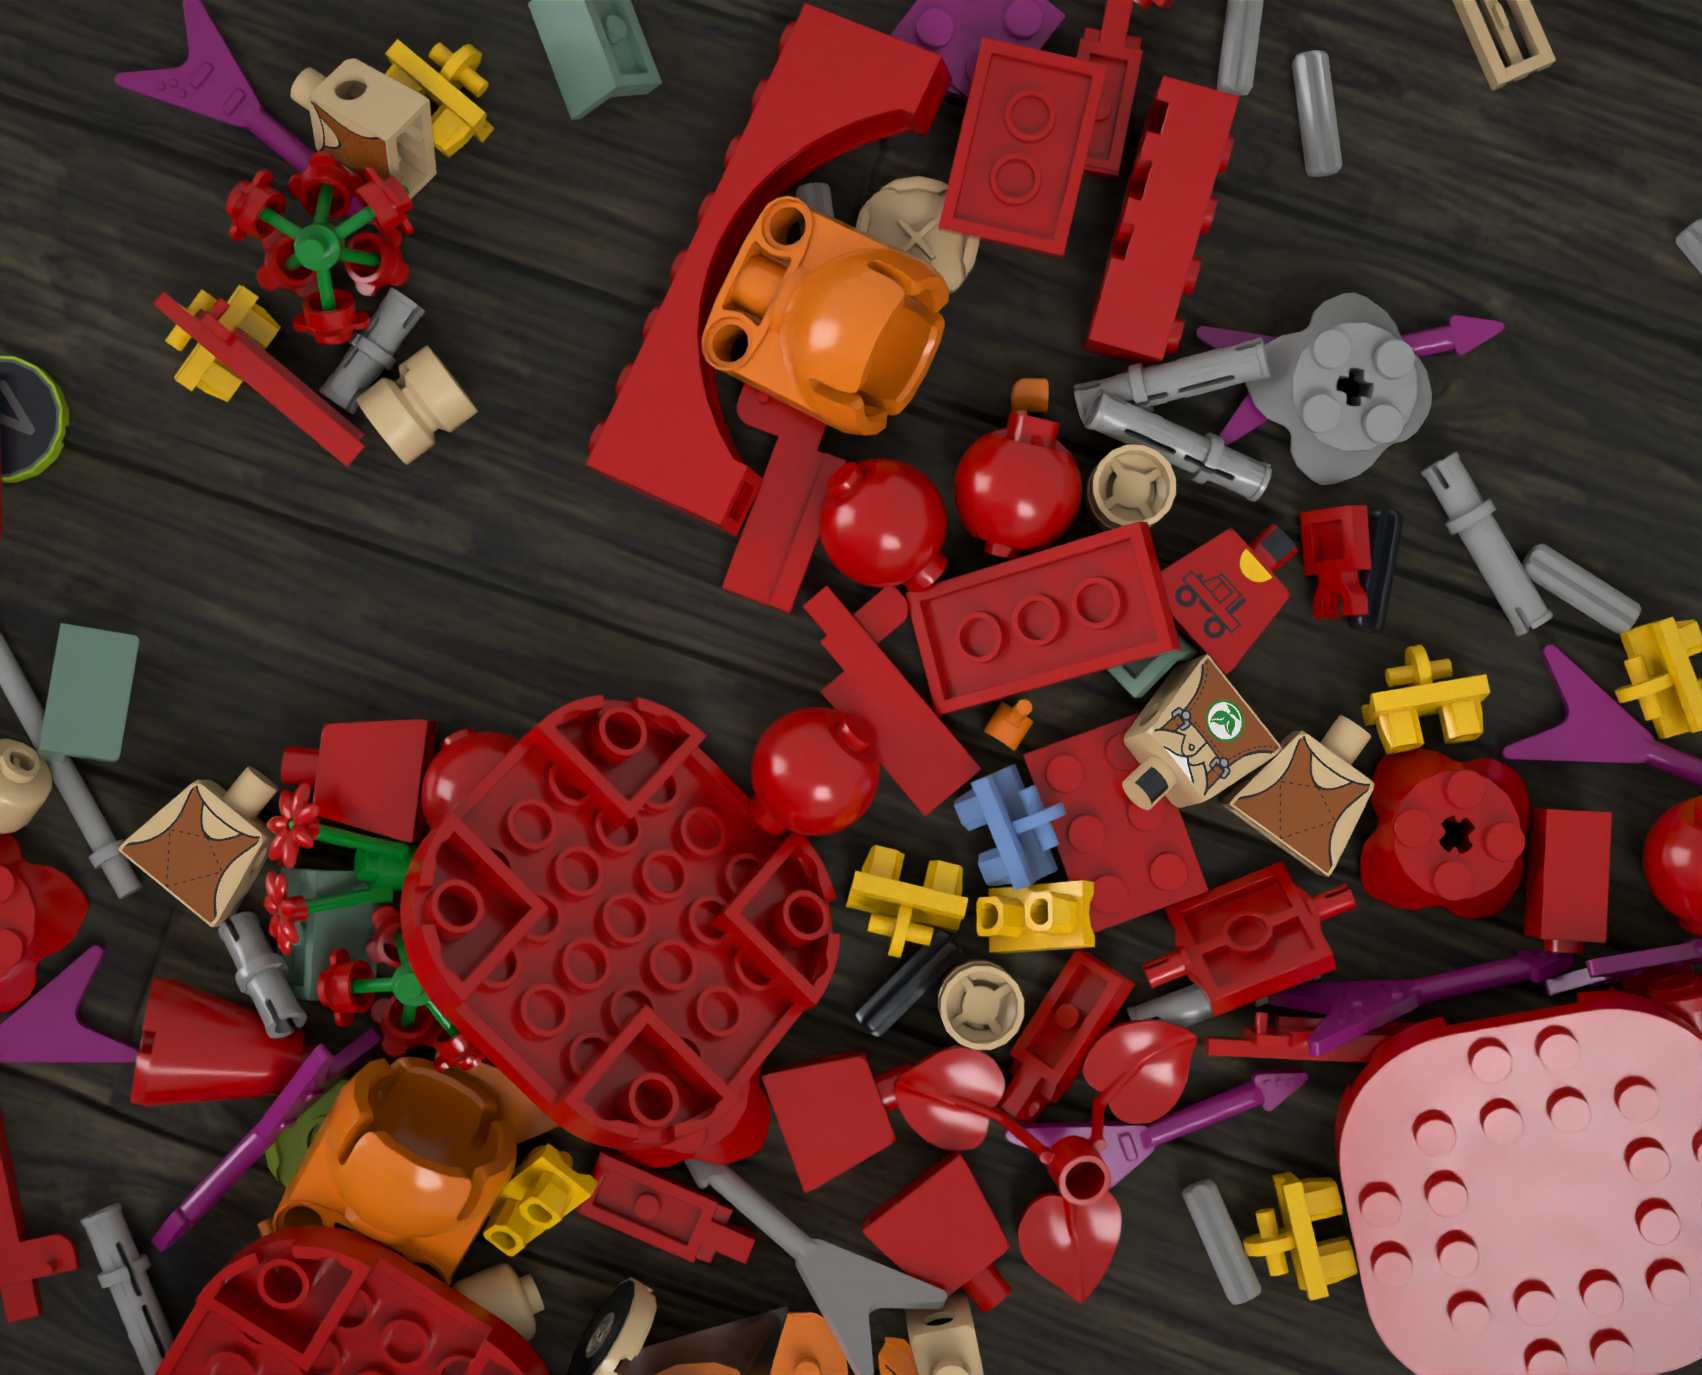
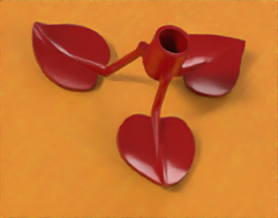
(1071, 1234)

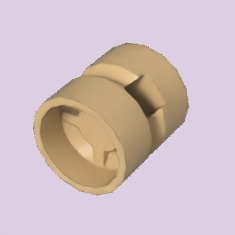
(416, 405)
(1130, 487)
(980, 1004)

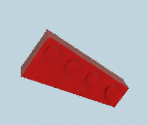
(1160, 223)

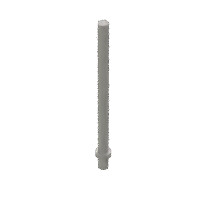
(68, 780)

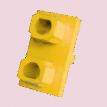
(457, 115)
(201, 366)
(1663, 675)
(1453, 700)
(906, 909)
(1037, 917)
(536, 1198)
(1313, 1262)

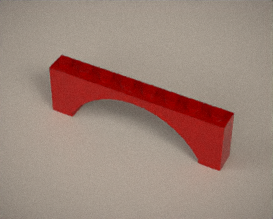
(825, 97)

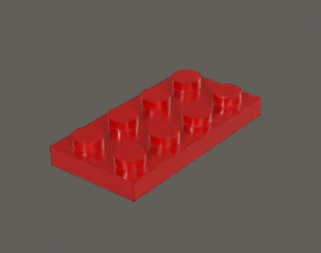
(1043, 619)

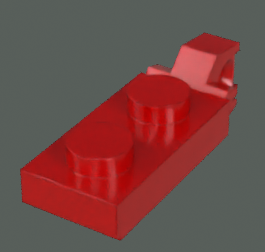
(1123, 56)
(1061, 1032)
(664, 1212)

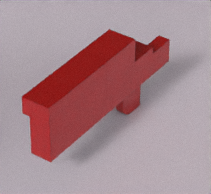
(267, 377)
(786, 510)
(907, 732)
(1290, 1040)
(24, 1258)

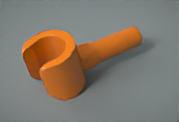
(1030, 395)
(1010, 723)

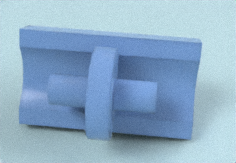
(1017, 825)

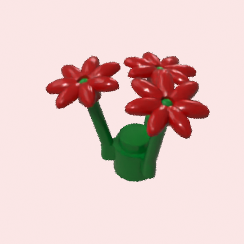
(377, 862)

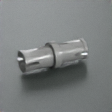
(372, 350)
(262, 975)

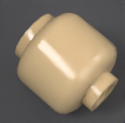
(23, 784)
(505, 1295)

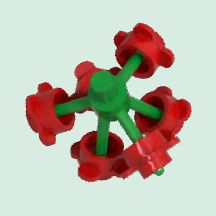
(300, 255)
(408, 1014)

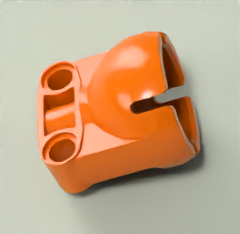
(827, 319)
(405, 1163)

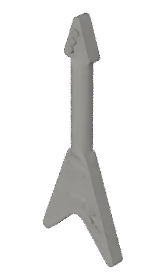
(839, 1281)

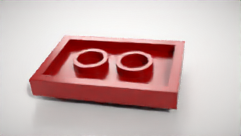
(1022, 147)
(1130, 853)

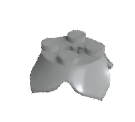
(1328, 435)

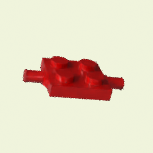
(1249, 938)

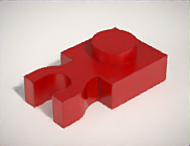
(1335, 550)

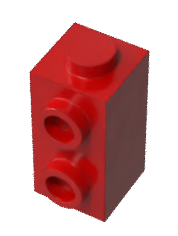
(1567, 878)

